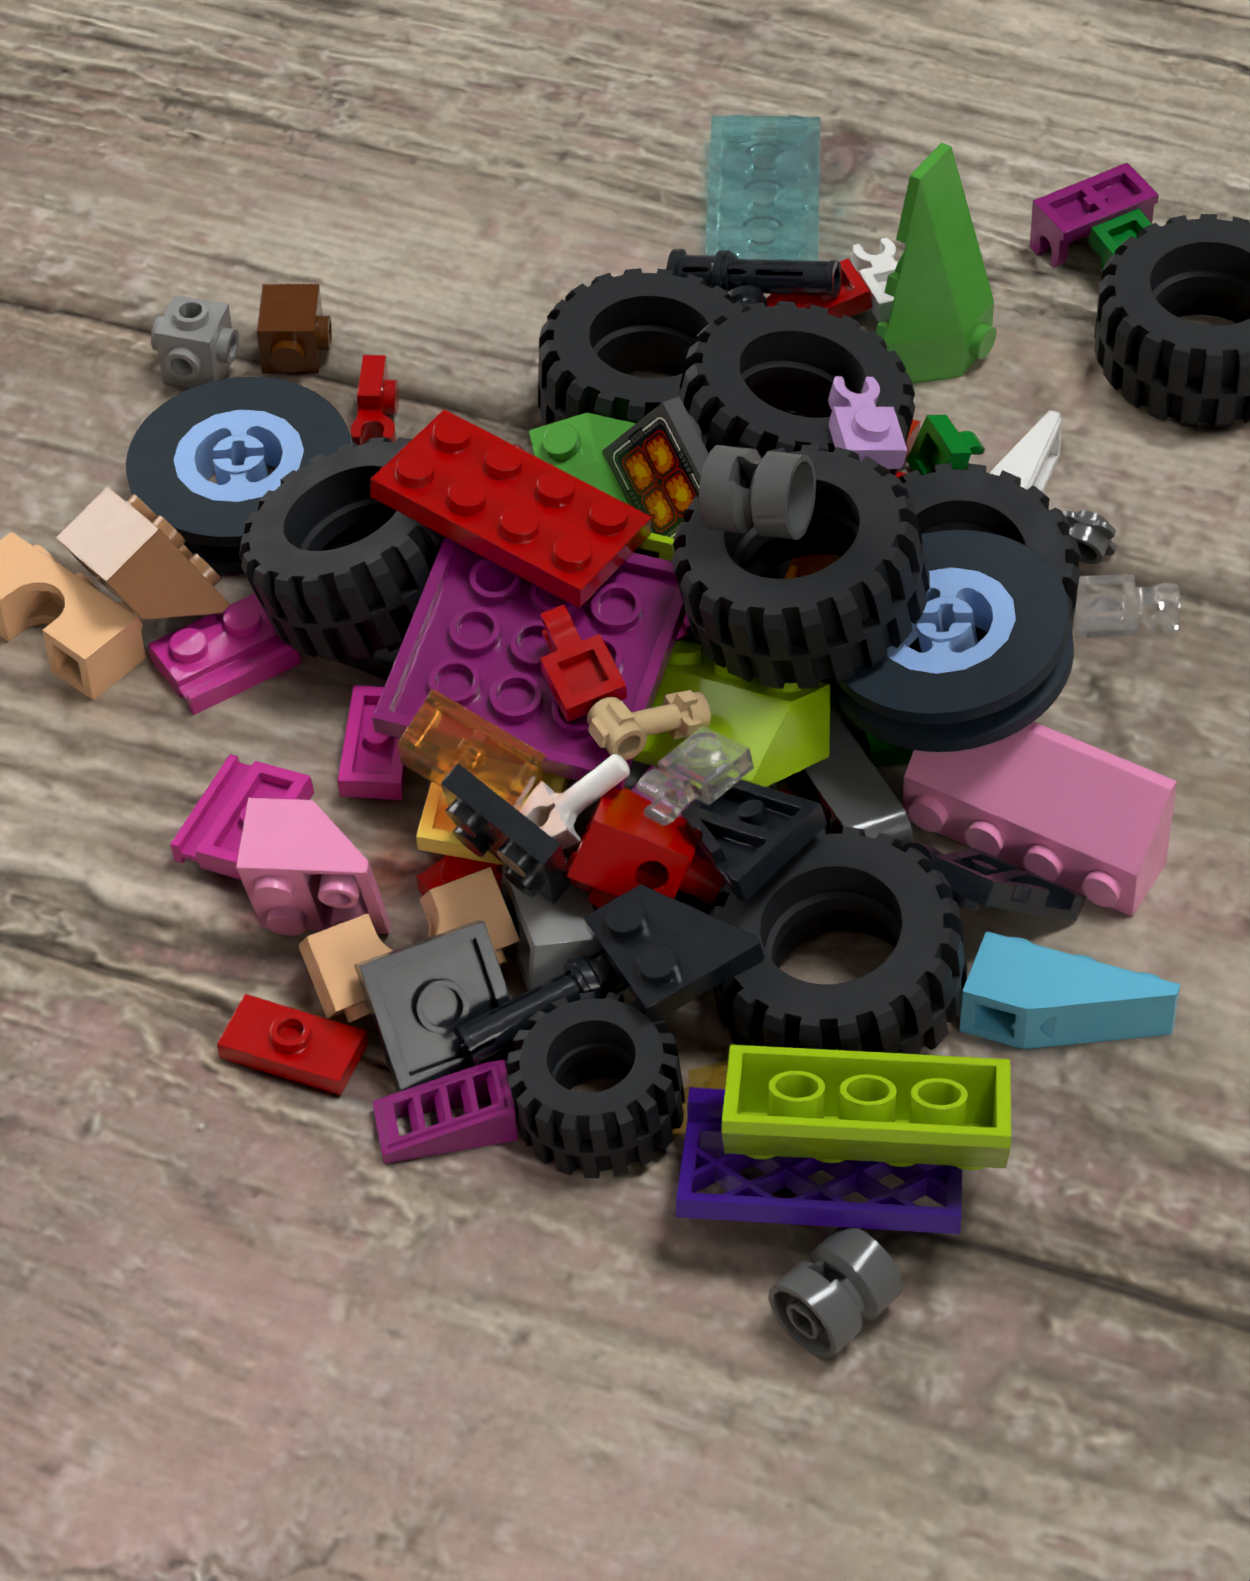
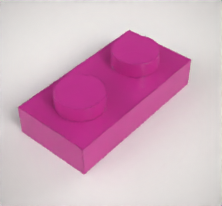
(369, 759)

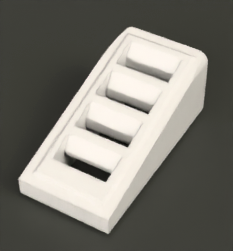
(1035, 453)

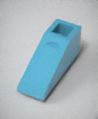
(1055, 998)

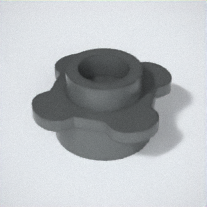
(1092, 535)

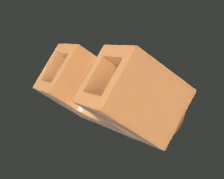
(88, 634)
(335, 950)

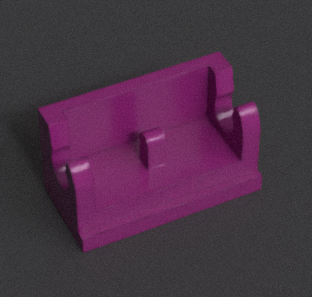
(1076, 208)

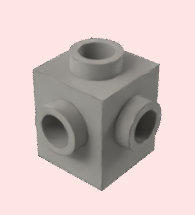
(194, 341)

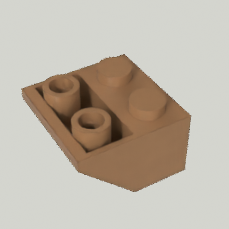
(141, 559)

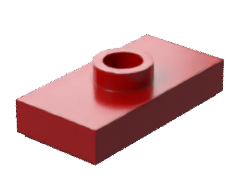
(292, 1044)

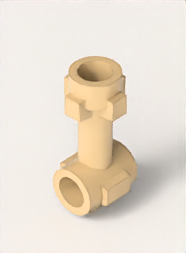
(627, 731)

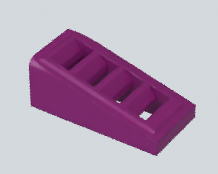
(461, 1089)

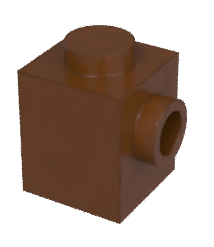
(292, 328)

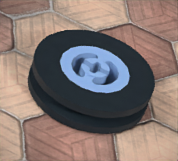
(229, 431)
(961, 689)

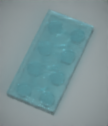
(764, 187)

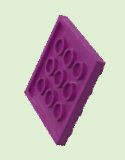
(483, 645)

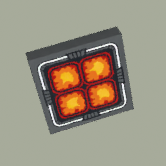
(660, 464)

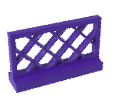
(817, 1204)

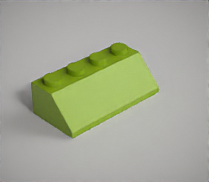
(780, 726)
(867, 1107)

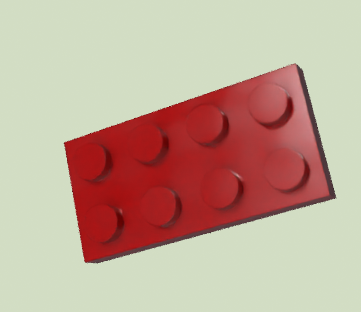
(511, 507)

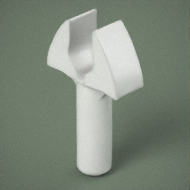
(558, 811)

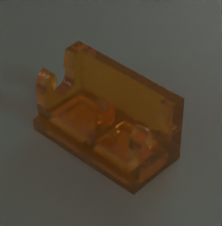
(451, 734)

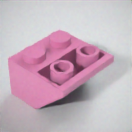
(304, 870)

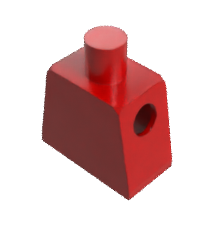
(629, 850)

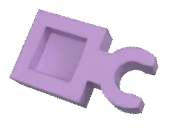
(863, 427)

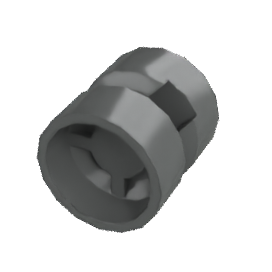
(764, 492)
(832, 1293)

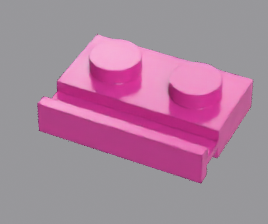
(222, 655)
(216, 823)

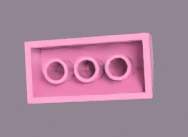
(1050, 811)

